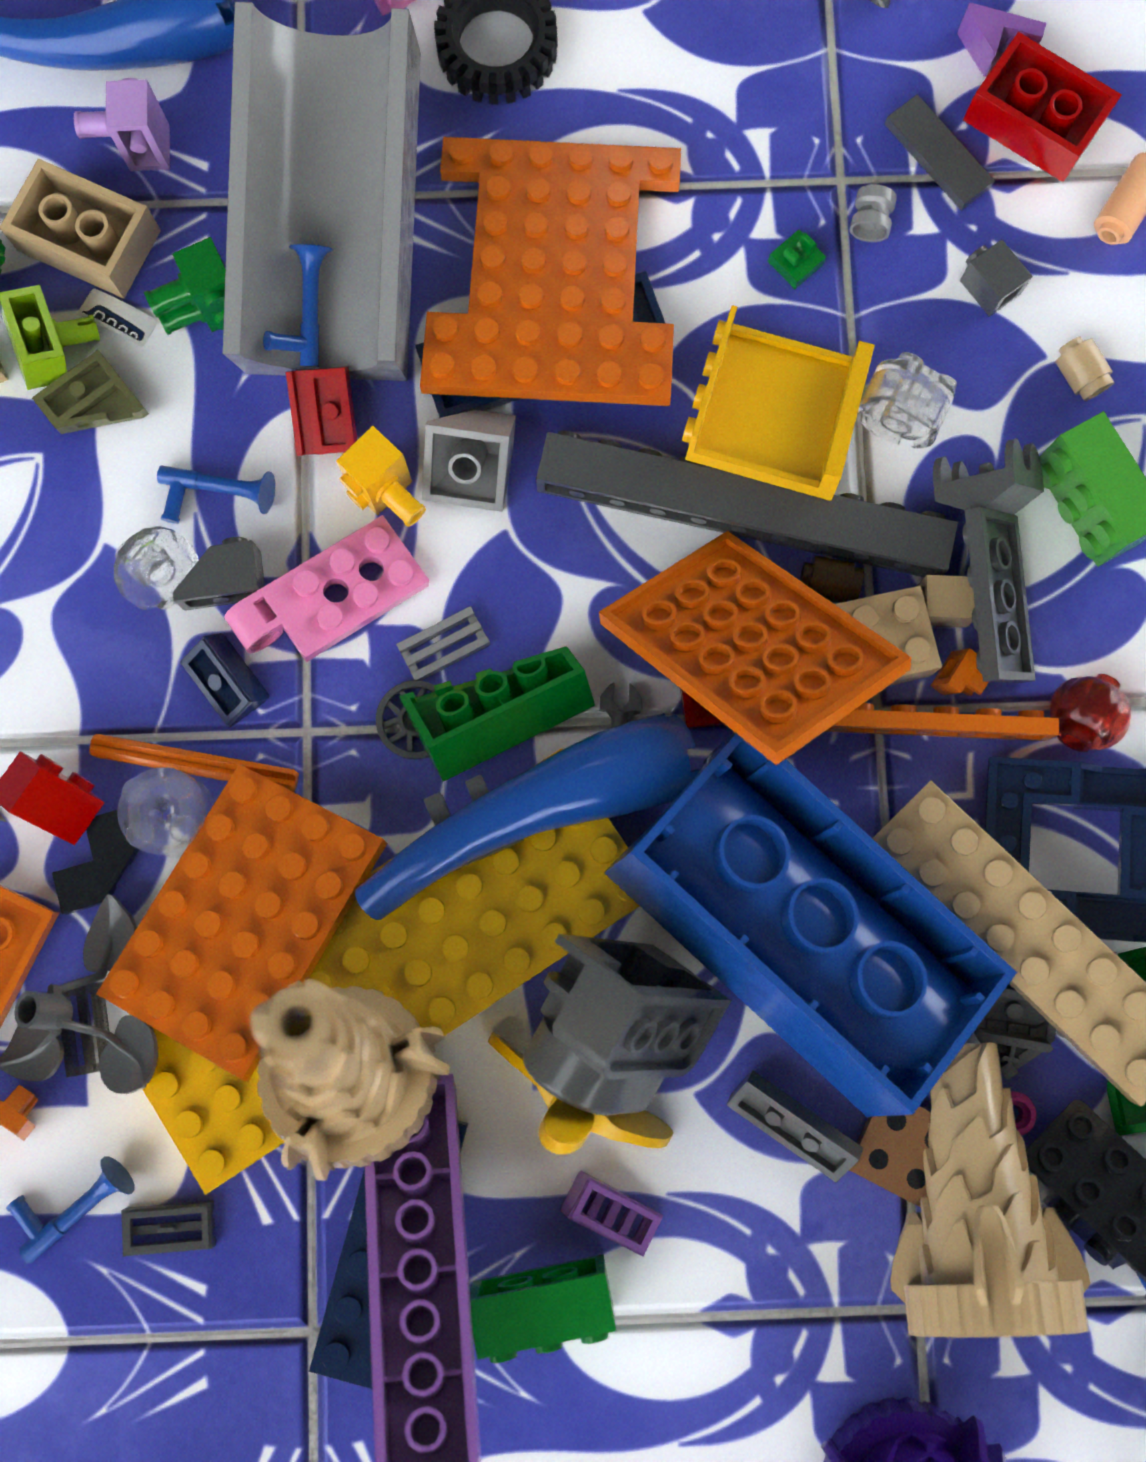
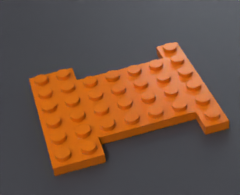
(553, 276)

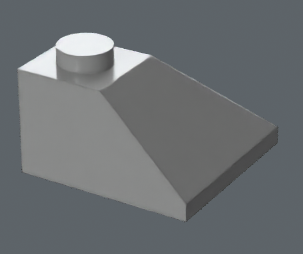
(468, 459)

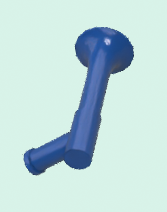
(308, 341)
(259, 491)
(111, 1180)

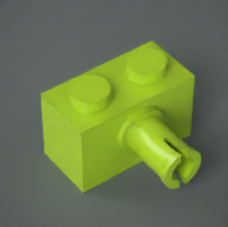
(38, 338)

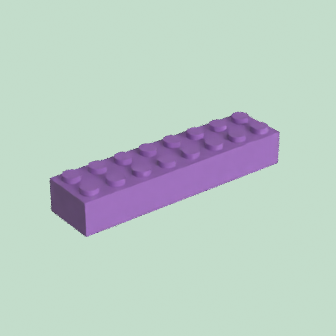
(422, 1296)

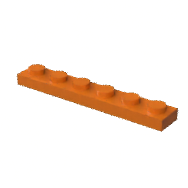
(947, 722)

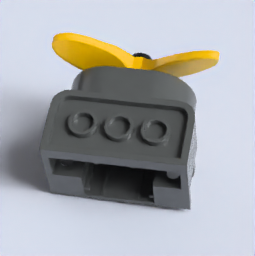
(608, 1039)

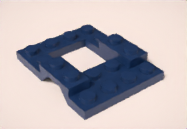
(1020, 782)

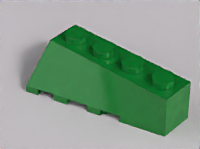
(497, 709)

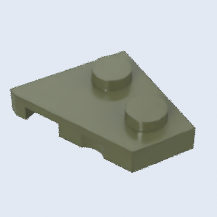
(89, 397)

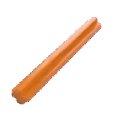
(184, 760)

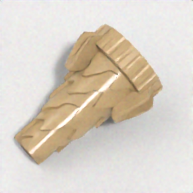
(350, 1082)
(982, 1246)

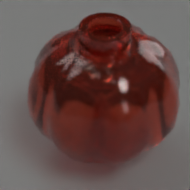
(1093, 710)

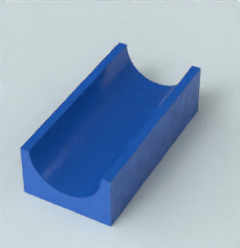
(814, 928)

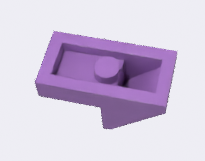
(990, 31)

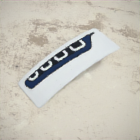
(118, 316)

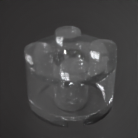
(907, 401)
(148, 797)

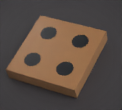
(895, 1153)

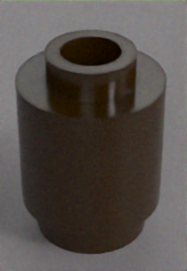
(833, 578)

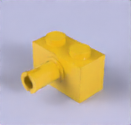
(379, 477)

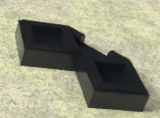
(90, 882)

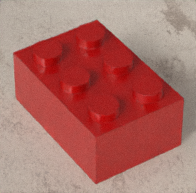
(1041, 106)

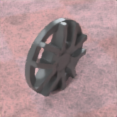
(402, 719)

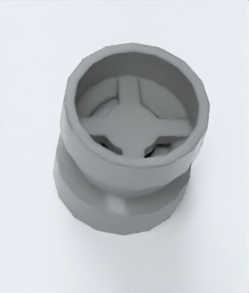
(873, 207)

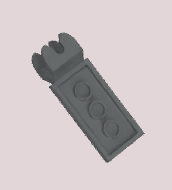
(996, 555)

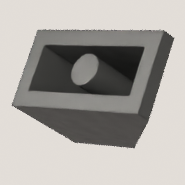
(222, 575)

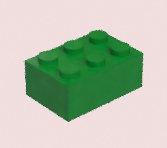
(542, 1309)

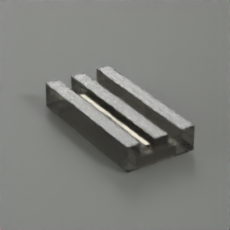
(68, 1036)

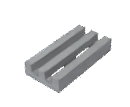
(435, 630)

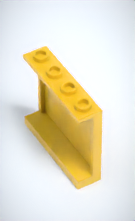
(777, 409)

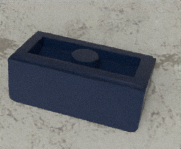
(224, 678)

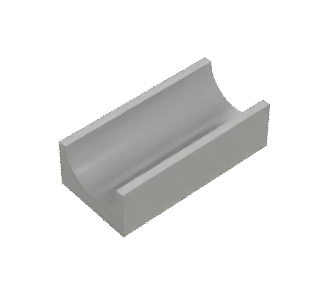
(329, 162)

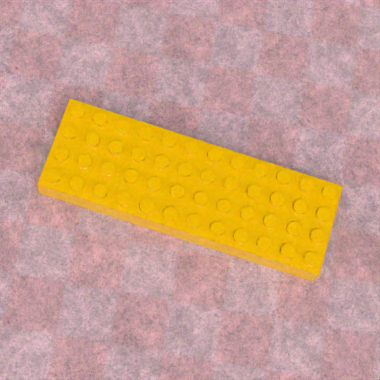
(436, 954)

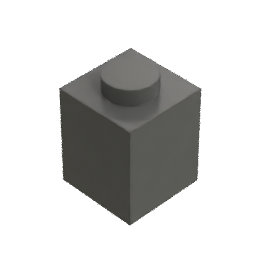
(994, 276)

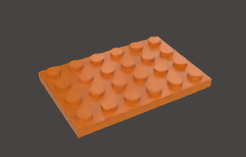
(754, 645)
(241, 918)

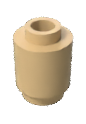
(1084, 368)

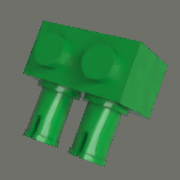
(197, 291)

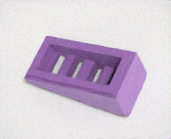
(578, 1196)

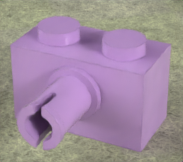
(133, 123)

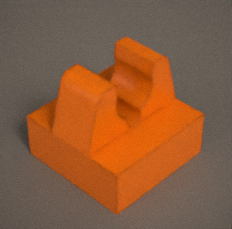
(959, 674)
(15, 1110)

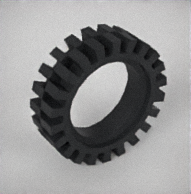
(496, 79)

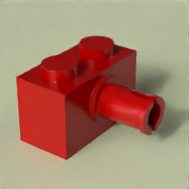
(47, 798)

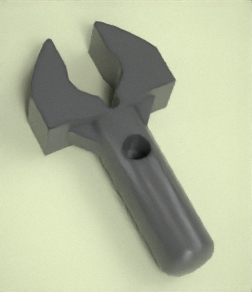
(608, 705)

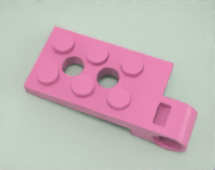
(298, 598)

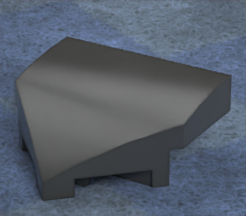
(1017, 1031)

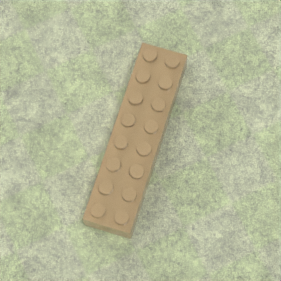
(1057, 958)

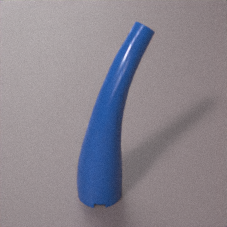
(123, 35)
(591, 780)

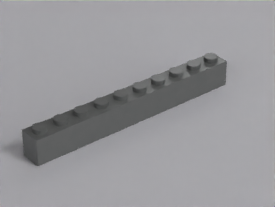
(746, 507)

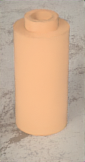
(1125, 205)

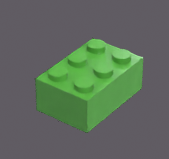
(1097, 488)

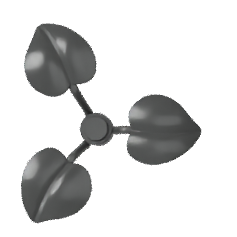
(35, 1047)

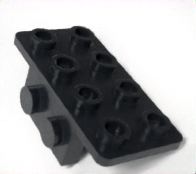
(1094, 1185)

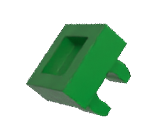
(797, 258)

